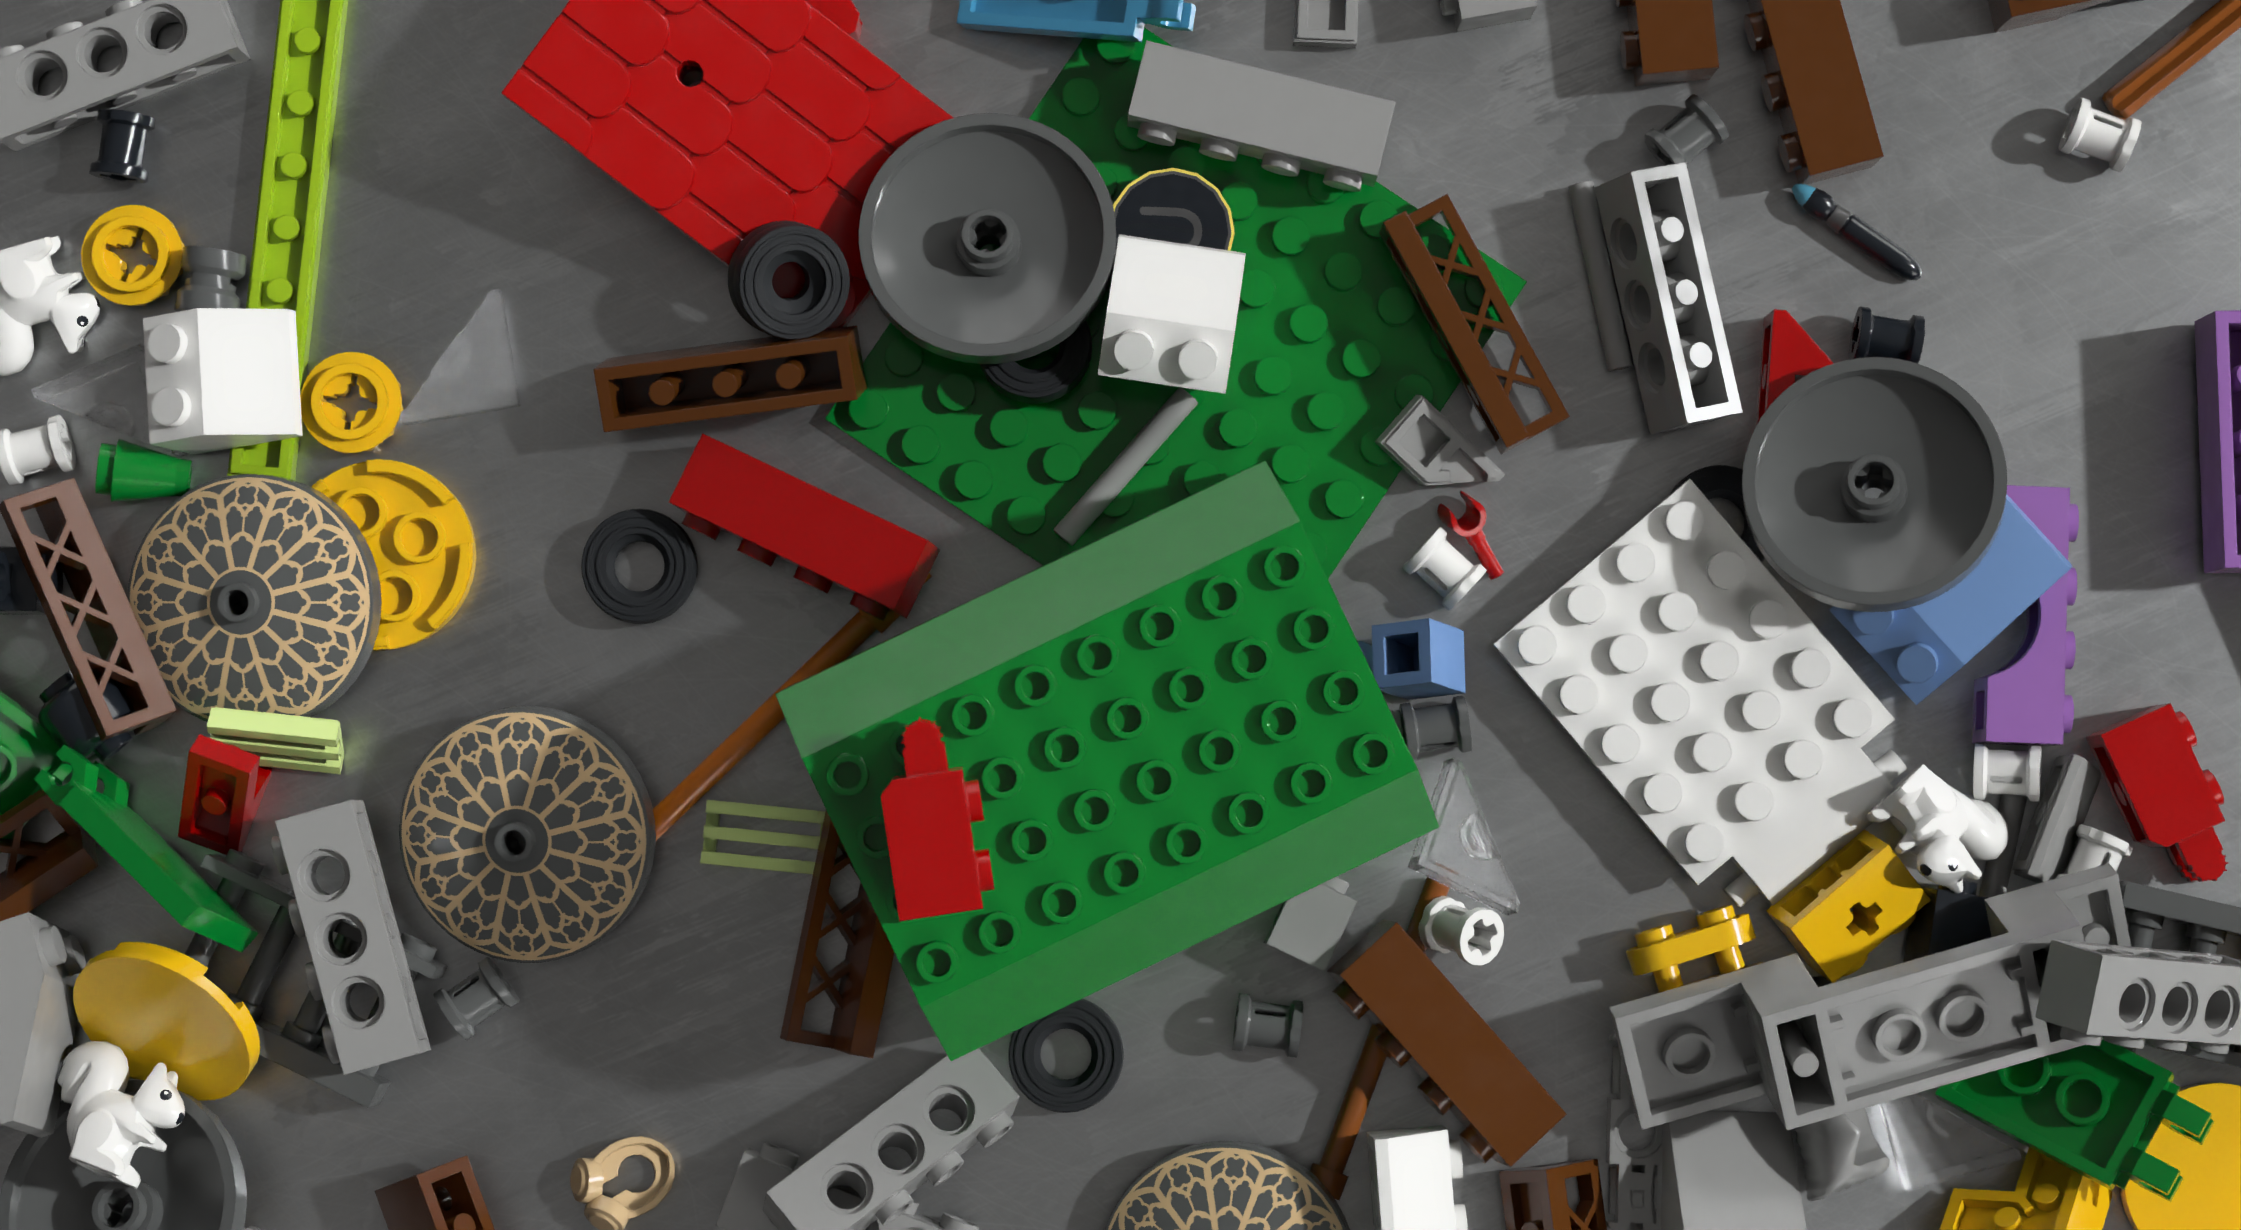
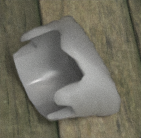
(1839, 1153)

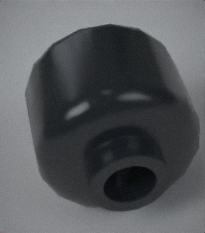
(70, 724)

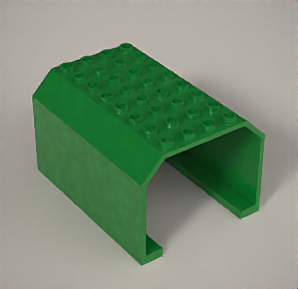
(1152, 748)

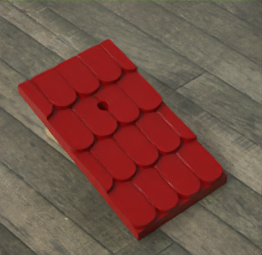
(776, 131)

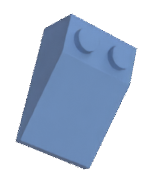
(1937, 638)

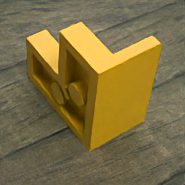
(2044, 1199)

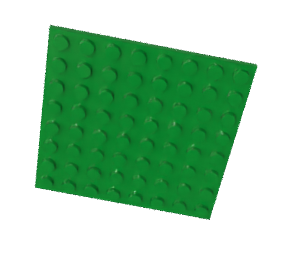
(1315, 372)

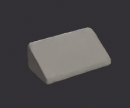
(2057, 818)

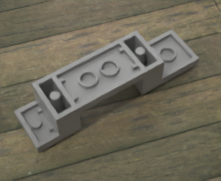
(1868, 1034)

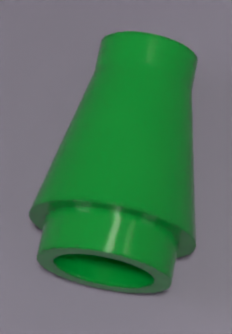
(140, 473)

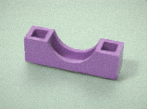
(2027, 695)

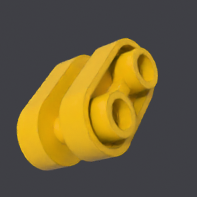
(1717, 932)

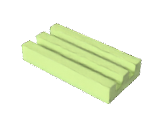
(281, 738)
(713, 832)

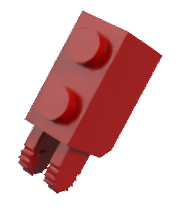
(2163, 788)
(931, 830)

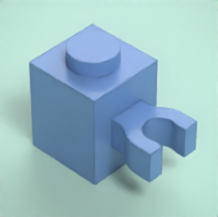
(1417, 658)

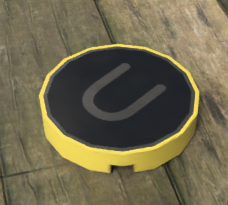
(1176, 209)

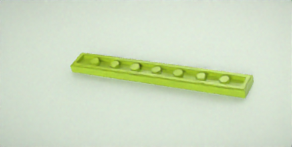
(294, 190)

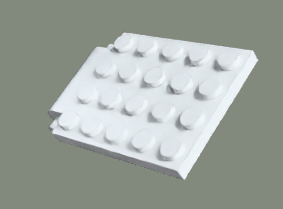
(1708, 700)

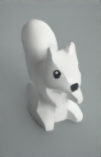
(36, 294)
(1942, 827)
(105, 1121)

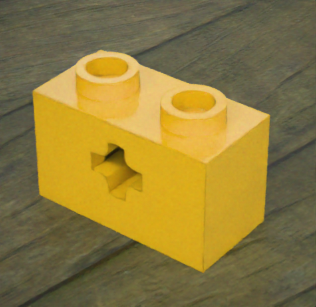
(1858, 877)

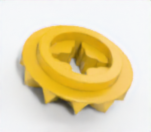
(123, 228)
(335, 378)

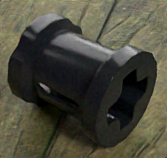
(122, 146)
(1886, 336)

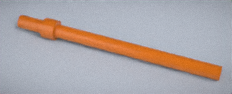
(762, 721)

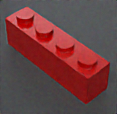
(803, 526)

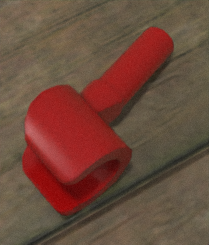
(1470, 527)

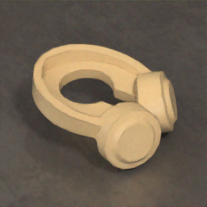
(591, 1173)

